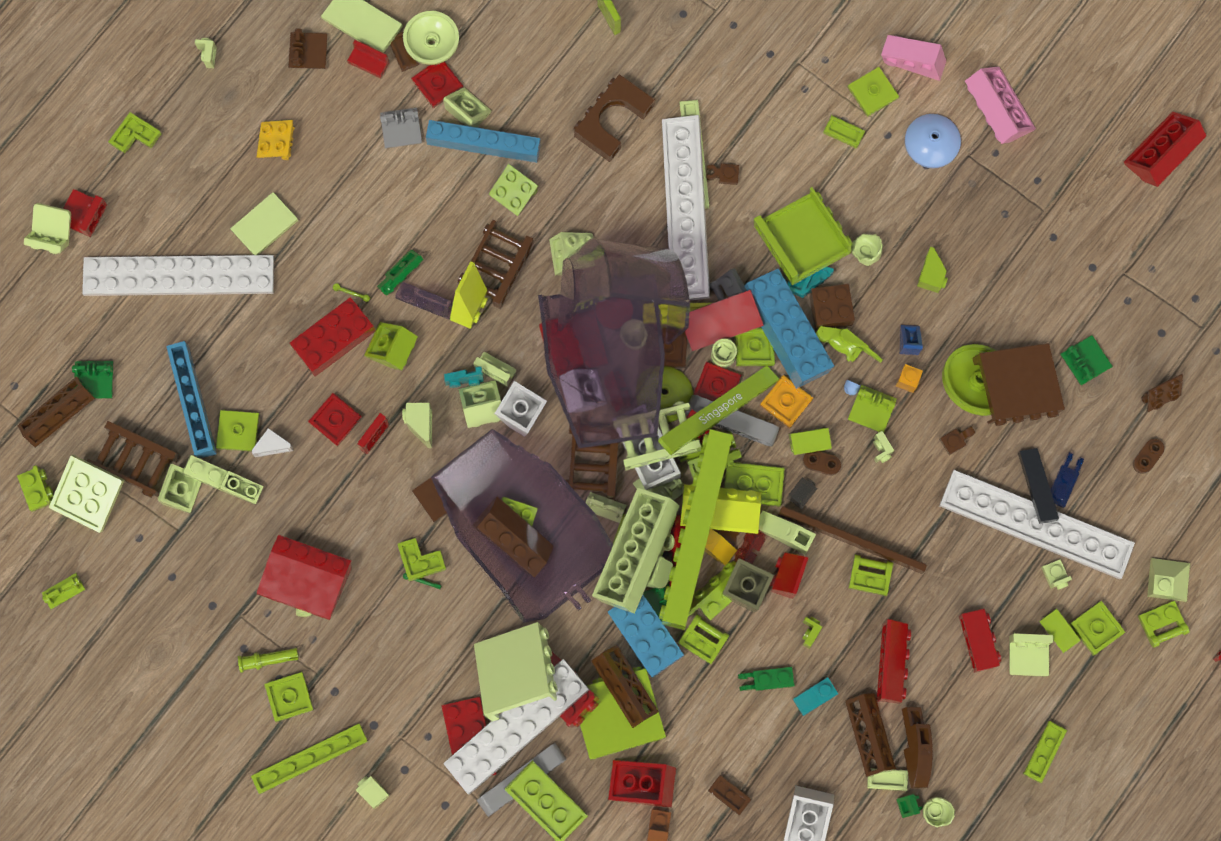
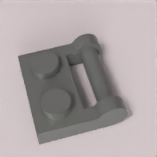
(730, 282)

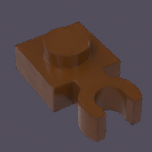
(727, 173)

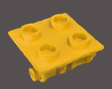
(275, 139)

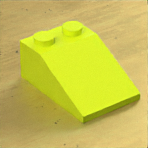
(469, 298)

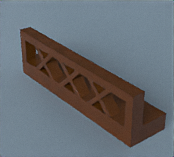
(56, 412)
(622, 687)
(873, 732)

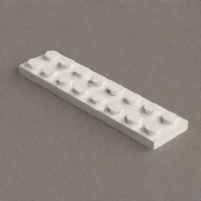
(513, 731)

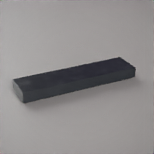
(1038, 486)

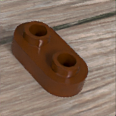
(1148, 455)
(821, 463)

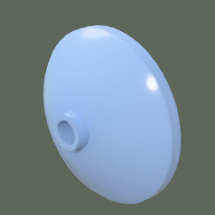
(930, 151)

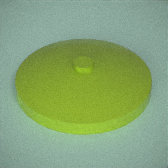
(964, 380)

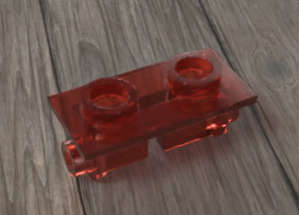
(751, 542)

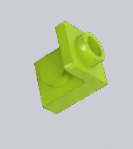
(810, 635)

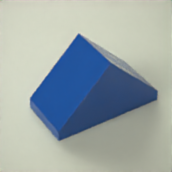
(910, 340)

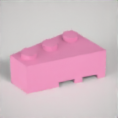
(914, 56)

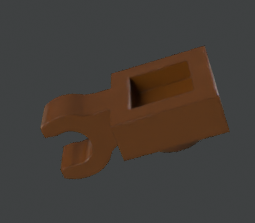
(955, 441)

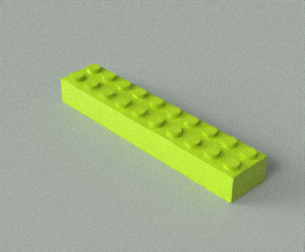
(698, 524)

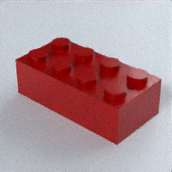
(332, 336)

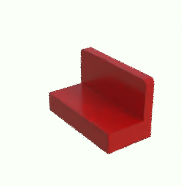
(368, 59)

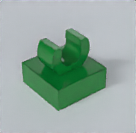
(908, 805)

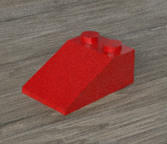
(642, 783)

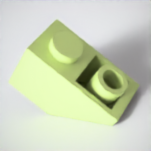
(372, 791)

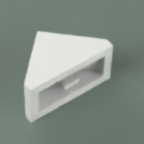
(271, 444)

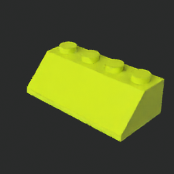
(733, 510)

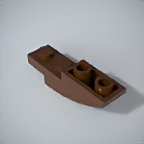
(920, 750)

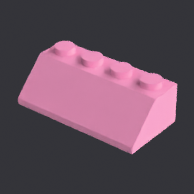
(999, 104)

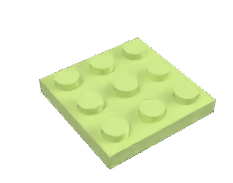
(86, 493)

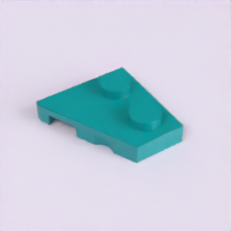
(804, 286)
(471, 378)

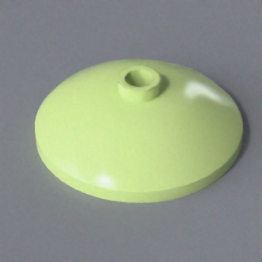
(428, 27)

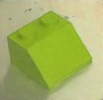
(391, 345)

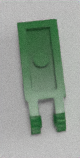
(768, 679)

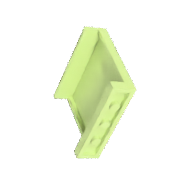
(515, 669)

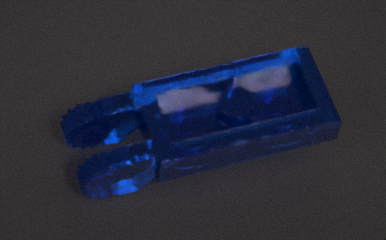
(1065, 481)

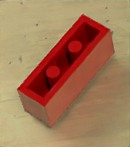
(980, 640)

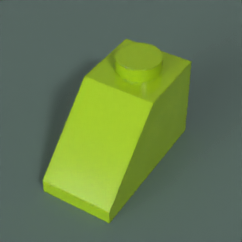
(932, 273)

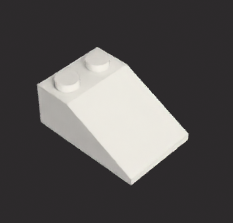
(809, 815)

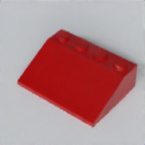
(304, 577)

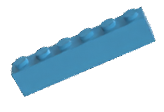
(483, 141)
(191, 400)

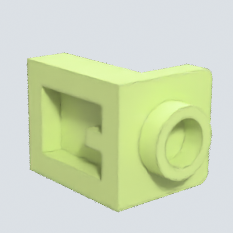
(208, 51)
(882, 444)
(1056, 575)

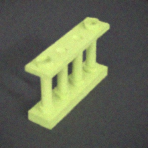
(652, 455)

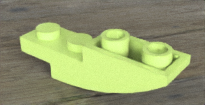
(222, 479)

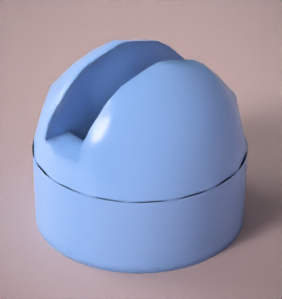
(851, 388)

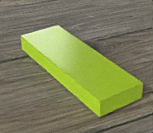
(1044, 752)

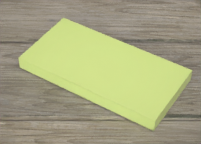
(362, 22)

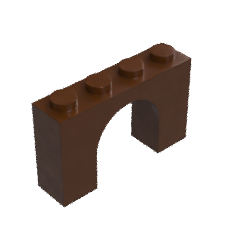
(619, 93)

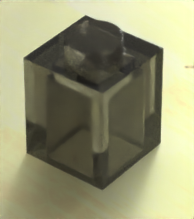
(802, 492)

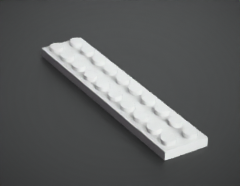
(686, 200)
(178, 275)
(1018, 518)

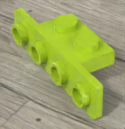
(710, 597)

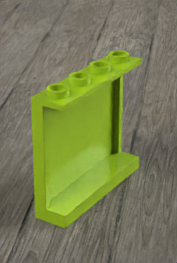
(803, 237)
(608, 729)

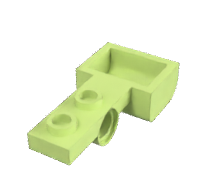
(662, 568)

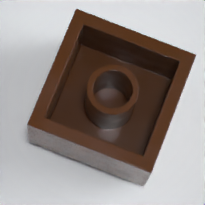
(832, 306)

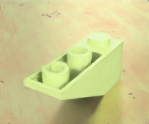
(786, 532)

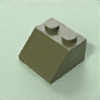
(747, 585)

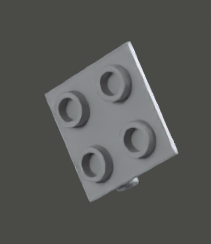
(401, 127)

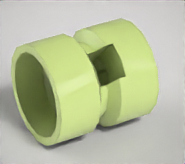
(723, 353)

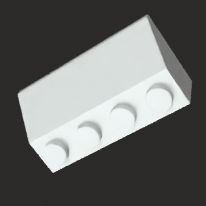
(656, 473)

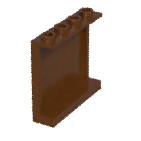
(1020, 384)

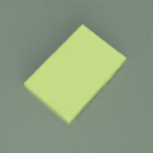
(264, 224)

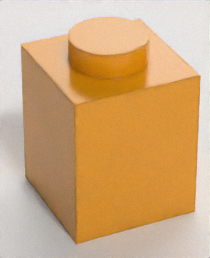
(909, 378)

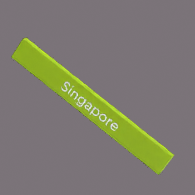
(718, 410)

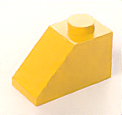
(719, 547)

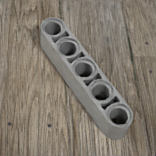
(740, 423)
(498, 797)

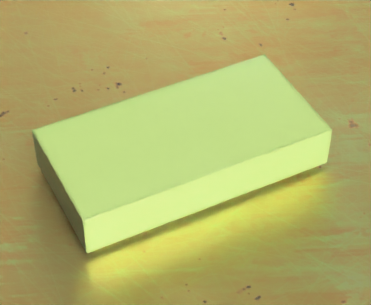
(889, 780)

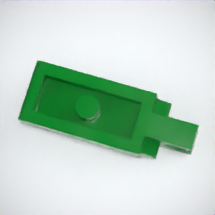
(399, 271)

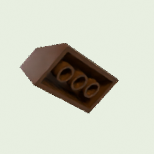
(514, 537)

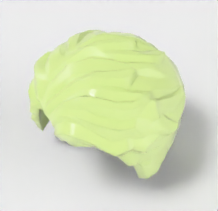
(867, 249)

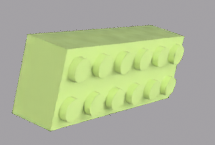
(636, 550)

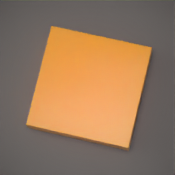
(786, 401)

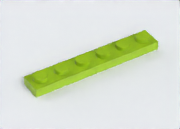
(309, 758)

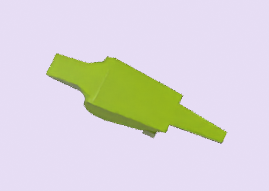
(845, 342)

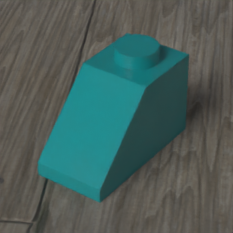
(815, 696)

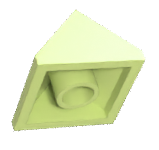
(466, 108)
(179, 490)

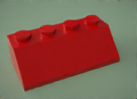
(1165, 148)
(892, 662)

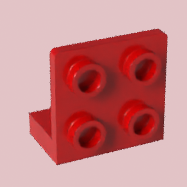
(84, 212)
(574, 715)

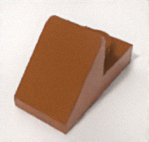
(658, 825)

